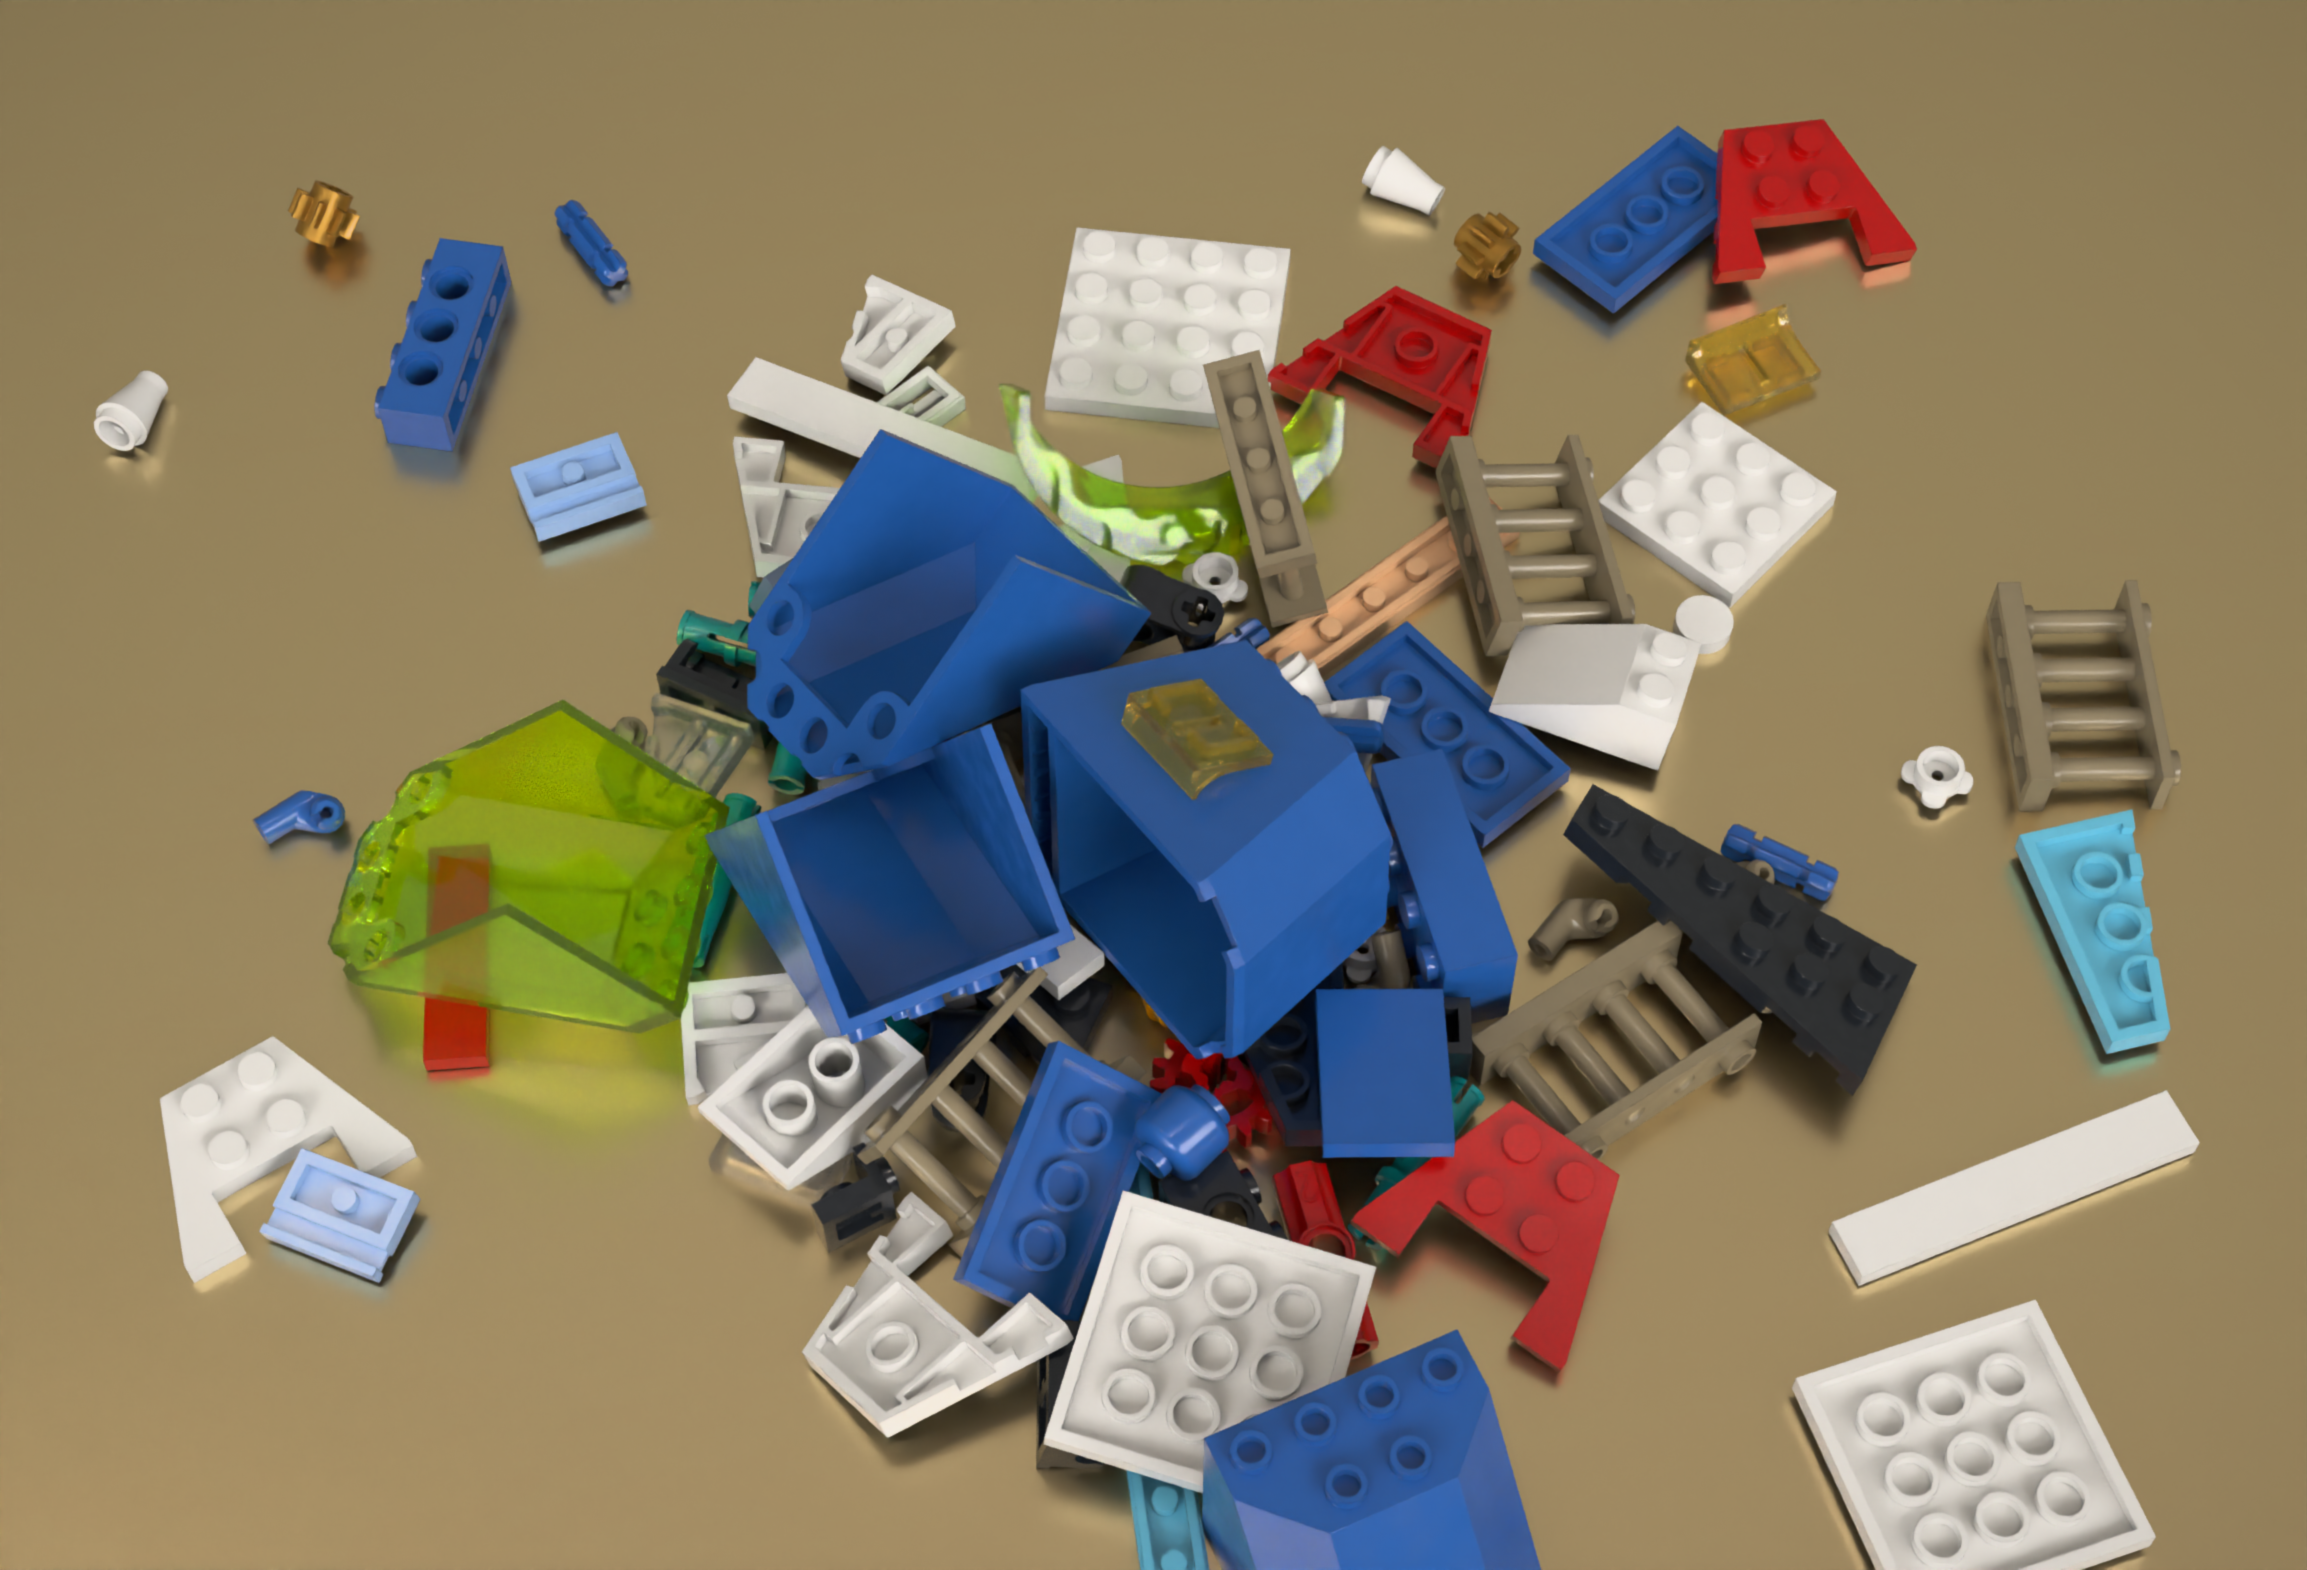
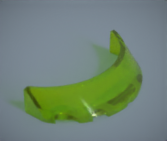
(1173, 521)

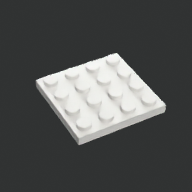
(1149, 316)
(1197, 1334)
(1973, 1452)

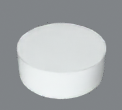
(1704, 621)

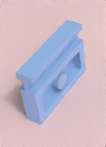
(578, 486)
(340, 1215)

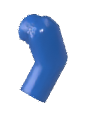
(301, 811)

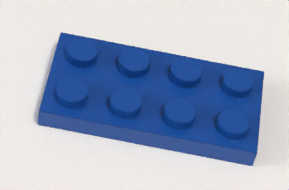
(1636, 221)
(1437, 706)
(1058, 1185)

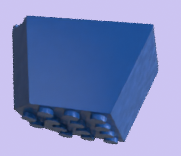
(1216, 900)

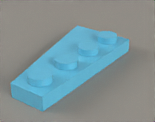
(2097, 912)

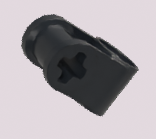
(1172, 608)
(947, 1030)

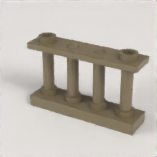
(1266, 488)
(1490, 568)
(2031, 721)
(1604, 989)
(891, 1126)

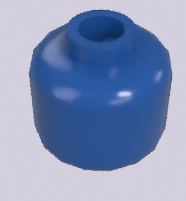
(1182, 1132)

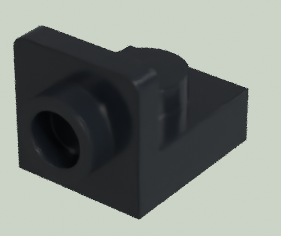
(856, 1207)

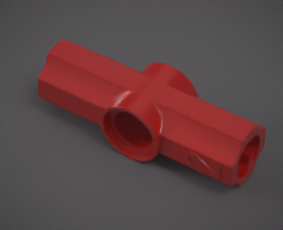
(1315, 1220)

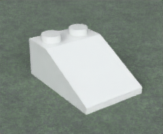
(1599, 685)
(812, 1096)

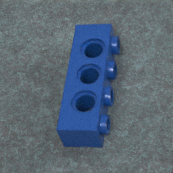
(443, 345)

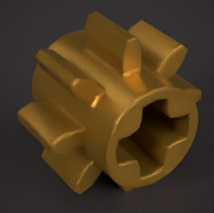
(323, 213)
(1487, 245)

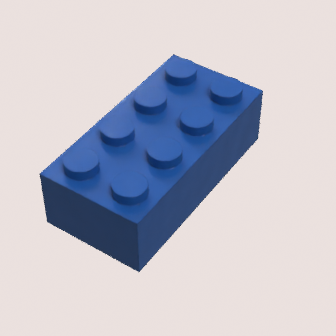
(1443, 887)

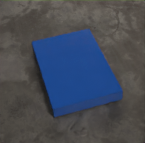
(1384, 1073)

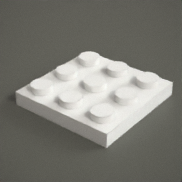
(1716, 504)

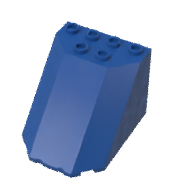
(924, 613)
(899, 886)
(1371, 1475)

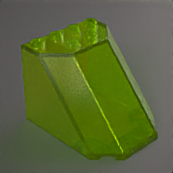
(536, 878)

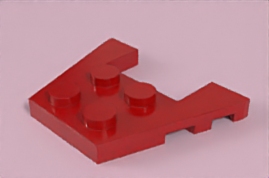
(1793, 178)
(1407, 351)
(1525, 1195)

